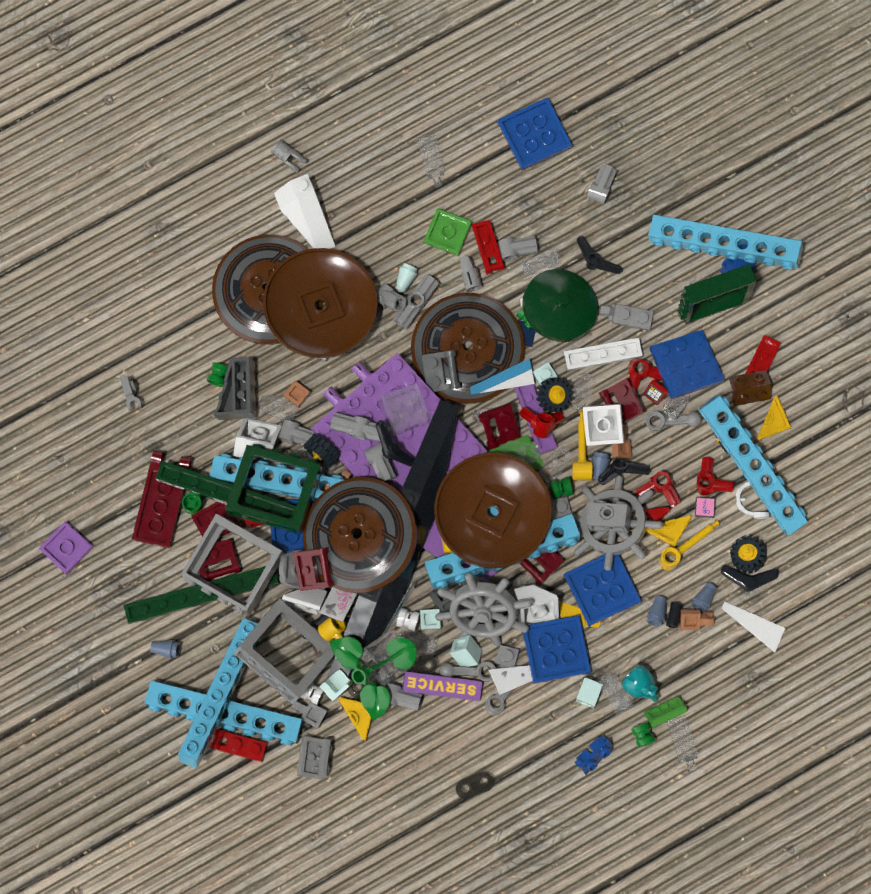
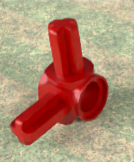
(647, 371)
(541, 423)
(707, 476)
(666, 489)

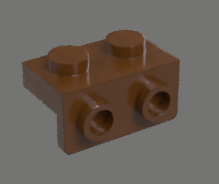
(750, 388)

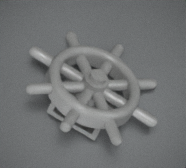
(614, 519)
(484, 602)

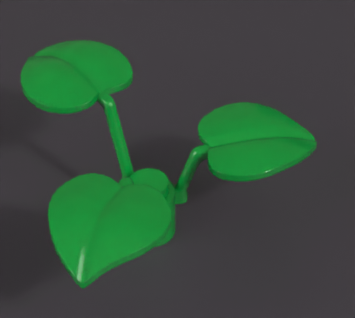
(373, 697)

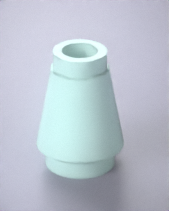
(405, 277)

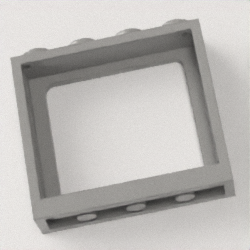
(205, 546)
(269, 673)

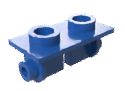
(601, 749)

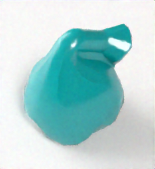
(640, 683)

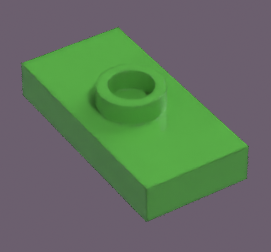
(665, 711)

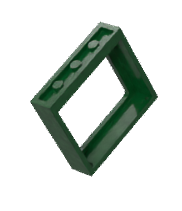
(716, 294)
(304, 503)

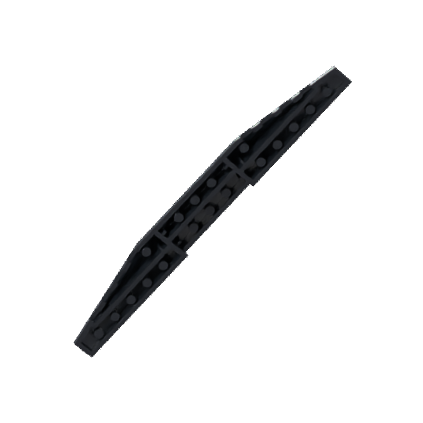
(420, 489)

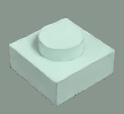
(543, 373)
(428, 620)

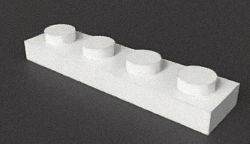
(603, 354)

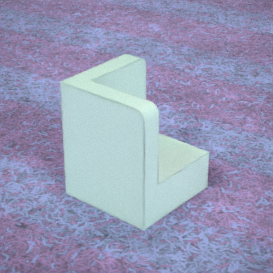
(466, 651)
(336, 684)
(589, 693)

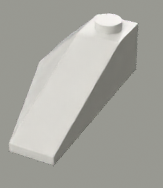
(302, 208)

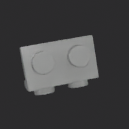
(314, 757)

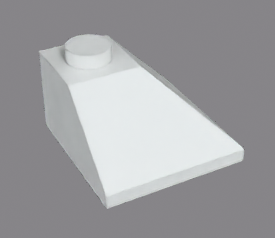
(603, 424)
(255, 432)
(308, 600)
(543, 606)

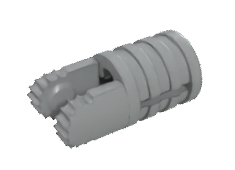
(286, 153)
(470, 274)

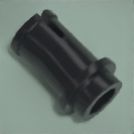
(674, 615)

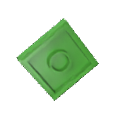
(447, 232)

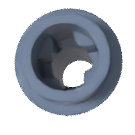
(599, 464)
(704, 598)
(657, 612)
(168, 649)

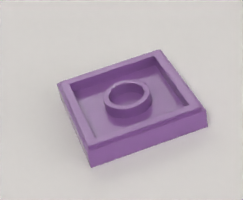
(66, 548)

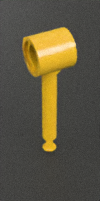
(581, 469)
(676, 553)
(332, 629)

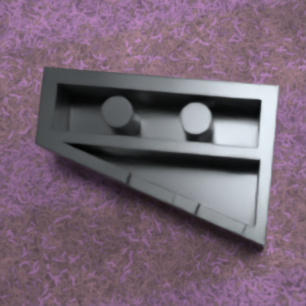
(238, 392)

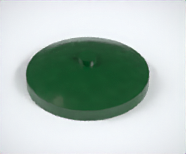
(560, 305)

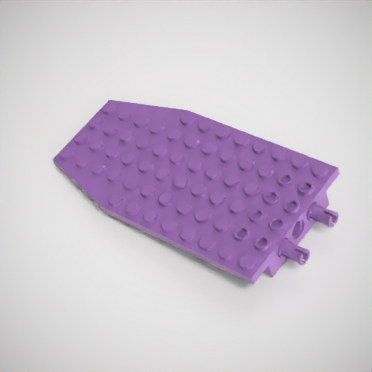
(366, 403)

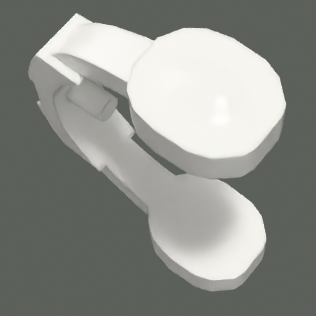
(757, 515)

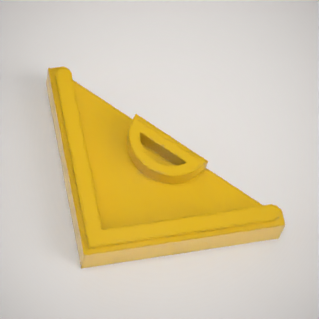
(775, 421)
(671, 530)
(358, 715)

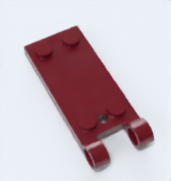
(158, 506)

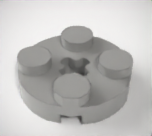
(287, 570)

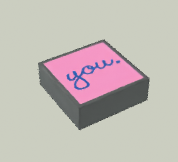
(704, 507)

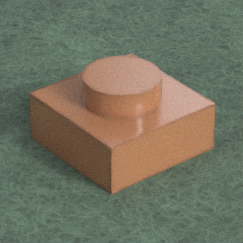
(296, 394)

